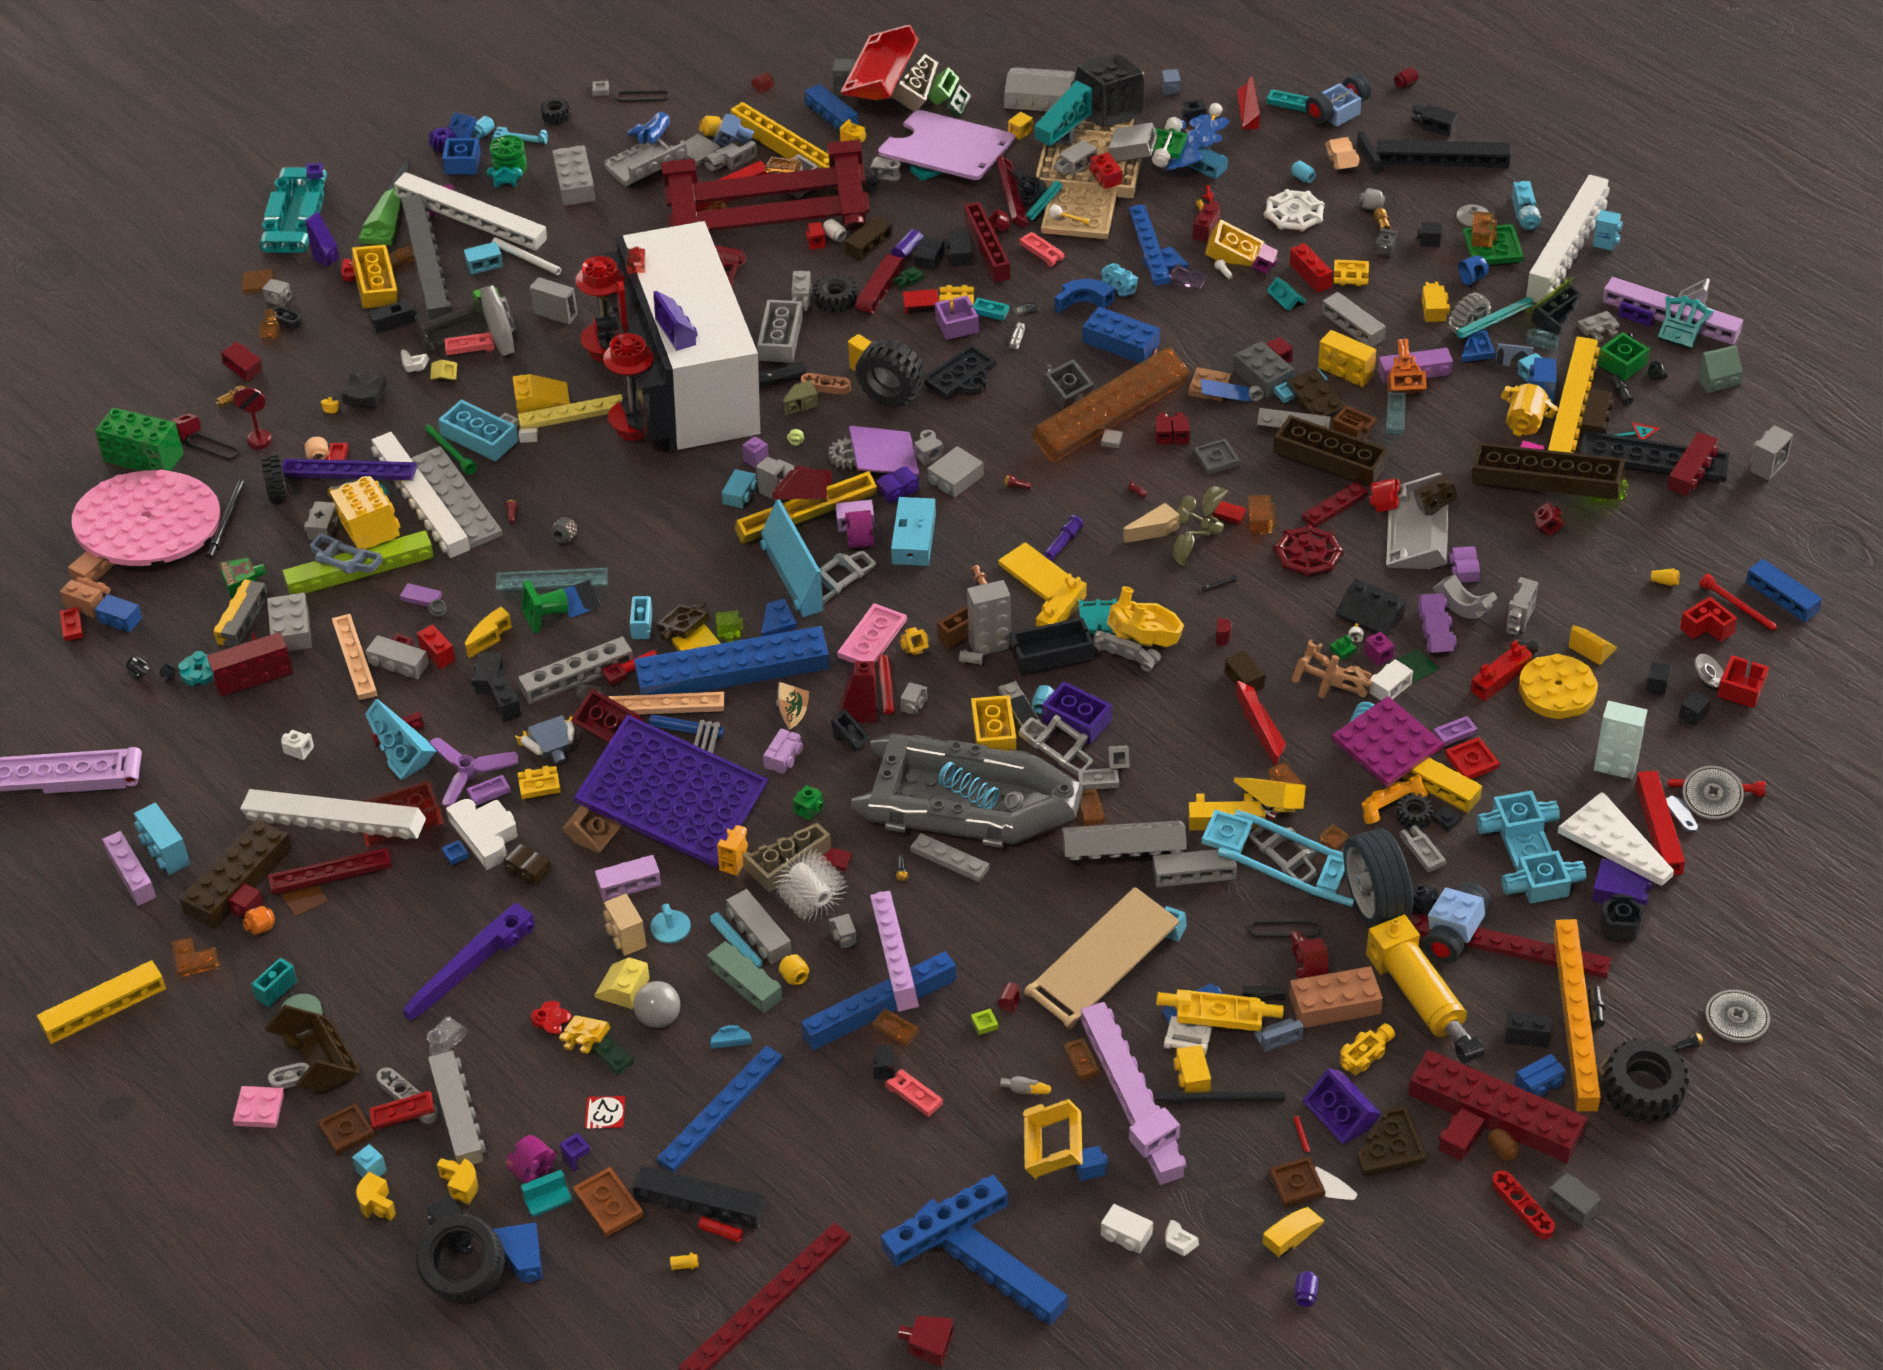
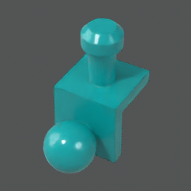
(505, 175)

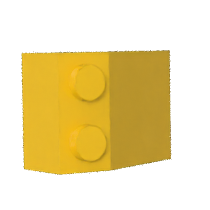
(1232, 245)
(539, 393)
(1275, 794)

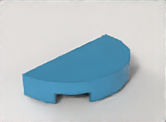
(730, 1036)

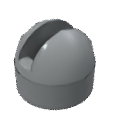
(1256, 393)

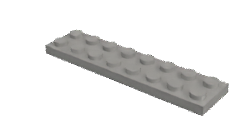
(457, 496)

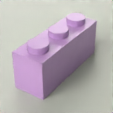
(628, 877)

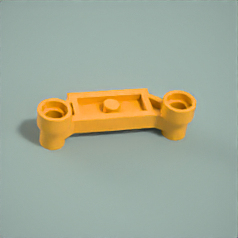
(1391, 793)

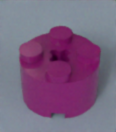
(859, 529)
(531, 1159)

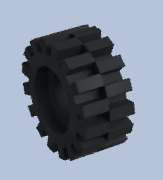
(555, 110)
(1417, 803)

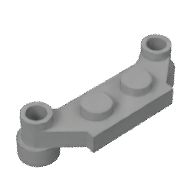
(1127, 649)

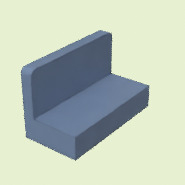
(1279, 1034)

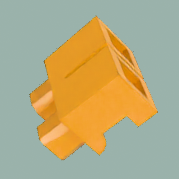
(731, 850)

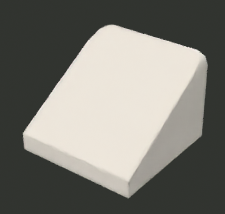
(528, 435)

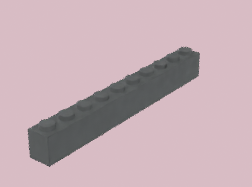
(425, 256)

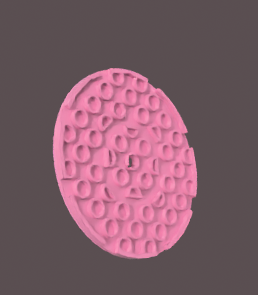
(115, 525)

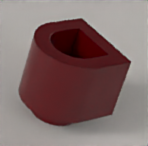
(999, 221)

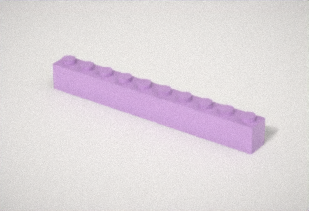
(1129, 1084)

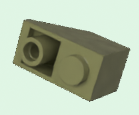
(800, 398)

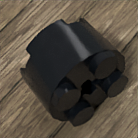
(1621, 918)

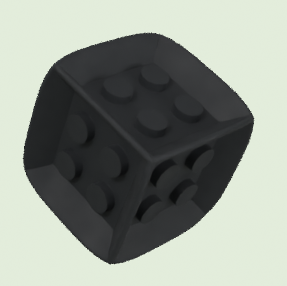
(1115, 88)

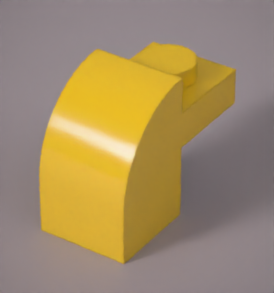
(462, 1179)
(371, 1197)

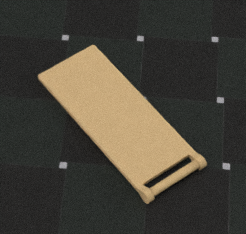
(1103, 955)

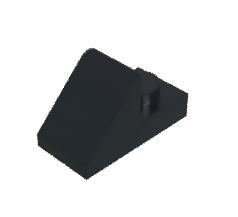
(846, 727)

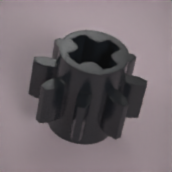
(137, 666)

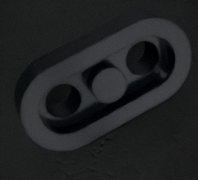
(288, 316)

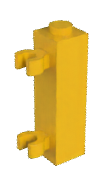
(1063, 602)
(1201, 811)

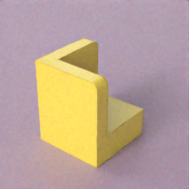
(443, 369)

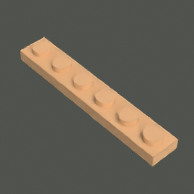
(354, 657)
(673, 702)

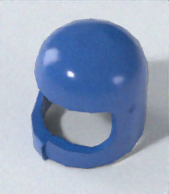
(1472, 269)

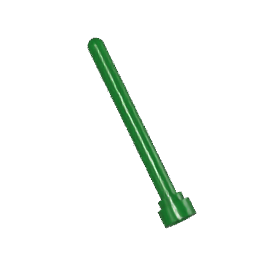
(467, 465)

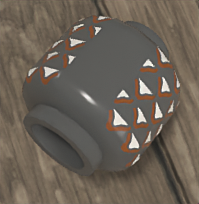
(563, 530)

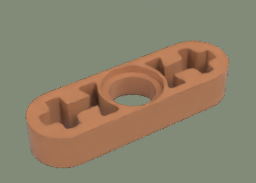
(842, 385)

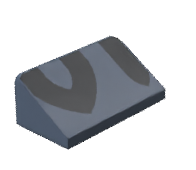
(1511, 354)

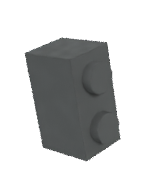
(1575, 1199)

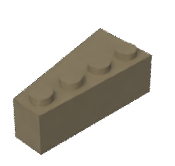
(916, 84)
(767, 861)

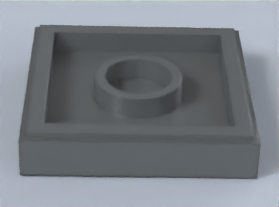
(1216, 456)

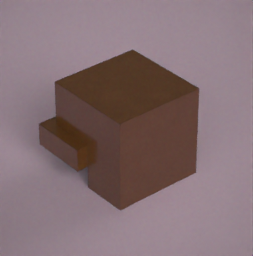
(1353, 423)

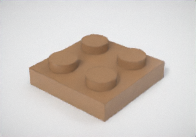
(1195, 387)

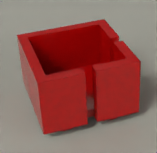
(1739, 688)

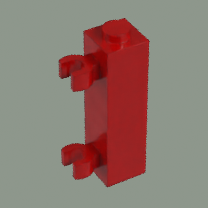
(1500, 672)

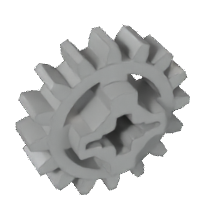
(845, 454)

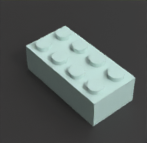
(1620, 739)

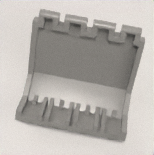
(1035, 88)
(643, 160)

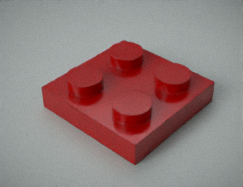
(1472, 758)

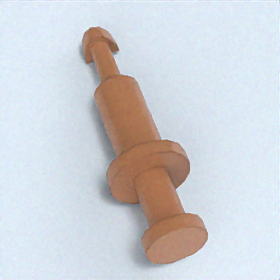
(980, 577)

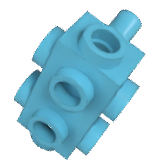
(1120, 279)

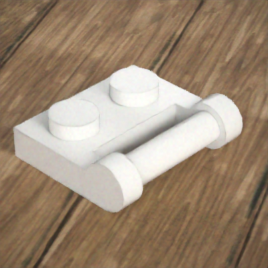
(1187, 1032)

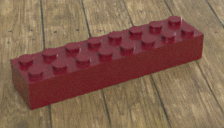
(1522, 1114)

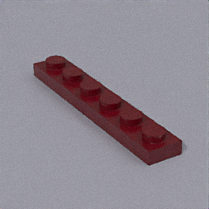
(1015, 204)
(329, 871)

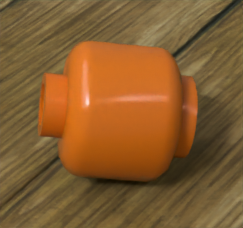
(259, 920)

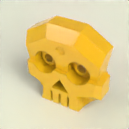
(1144, 621)

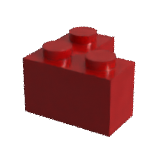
(1708, 617)

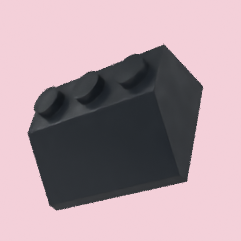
(1371, 607)

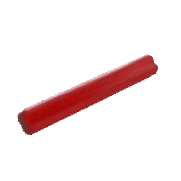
(886, 684)

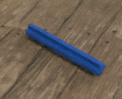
(679, 725)

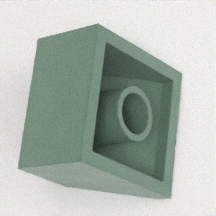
(1720, 369)

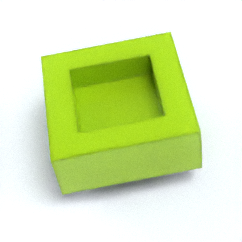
(984, 1021)

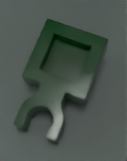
(910, 276)

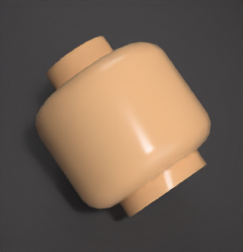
(316, 448)

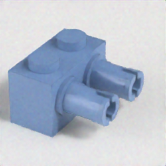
(731, 130)

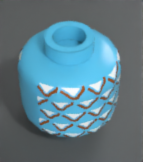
(1529, 218)

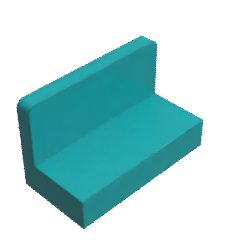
(1284, 293)
(546, 1193)

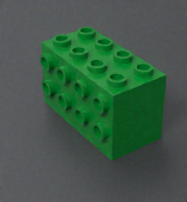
(138, 441)

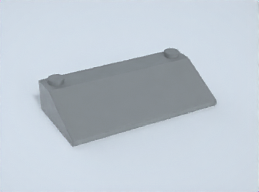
(1413, 537)

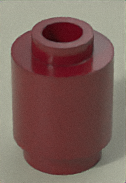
(1406, 77)

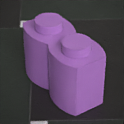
(1465, 564)

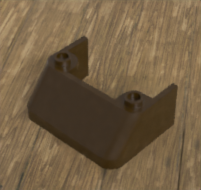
(319, 1044)

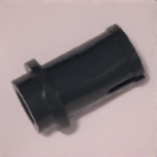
(1532, 645)

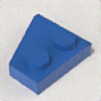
(1478, 347)

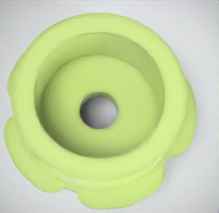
(795, 437)

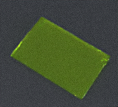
(1567, 281)

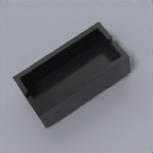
(1051, 645)

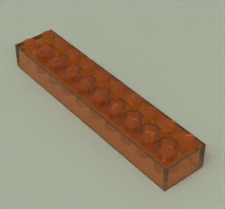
(1110, 404)

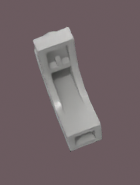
(1461, 600)

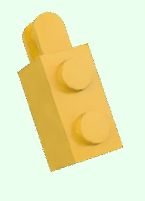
(1435, 302)

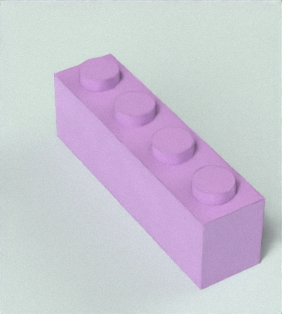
(129, 868)

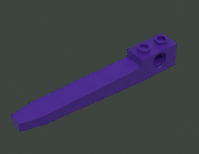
(501, 933)

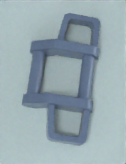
(335, 546)

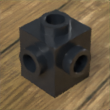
(1424, 898)

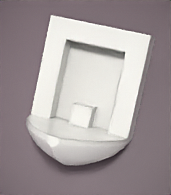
(413, 363)
(1179, 1240)

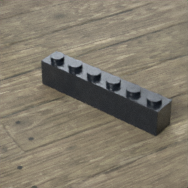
(699, 1197)

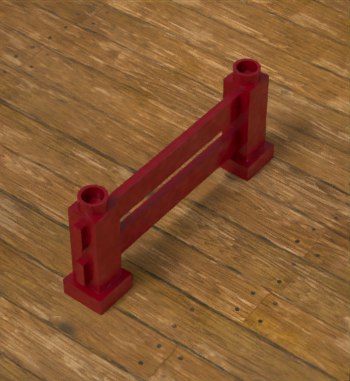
(844, 172)

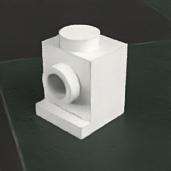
(297, 744)

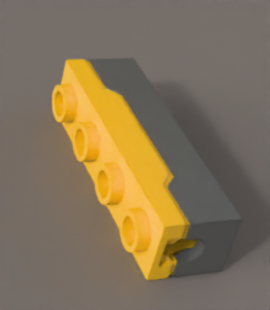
(240, 613)

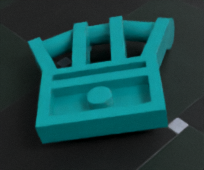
(1679, 331)

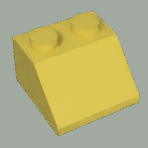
(623, 982)

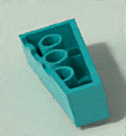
(1065, 114)

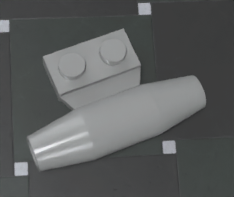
(498, 319)

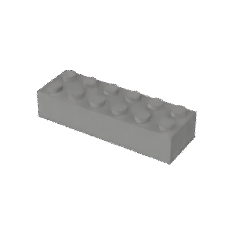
(1124, 838)

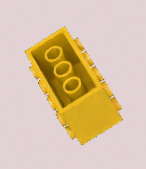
(365, 513)

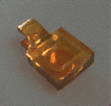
(270, 327)

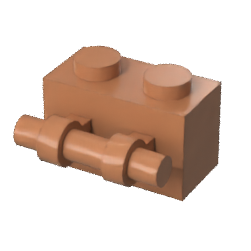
(84, 595)

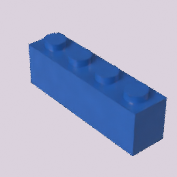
(829, 106)
(1783, 590)

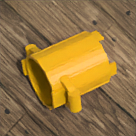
(1527, 408)

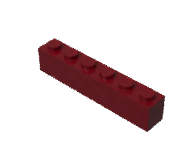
(987, 242)

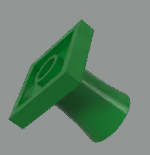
(536, 605)

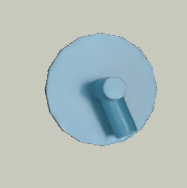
(670, 925)

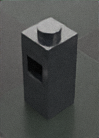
(392, 316)

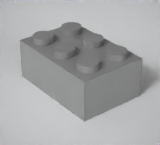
(291, 618)

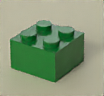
(1623, 356)

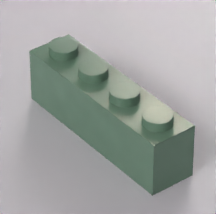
(744, 977)

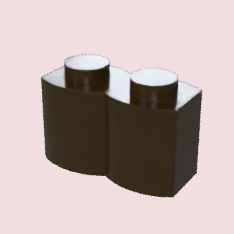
(527, 864)

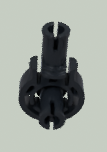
(1029, 186)

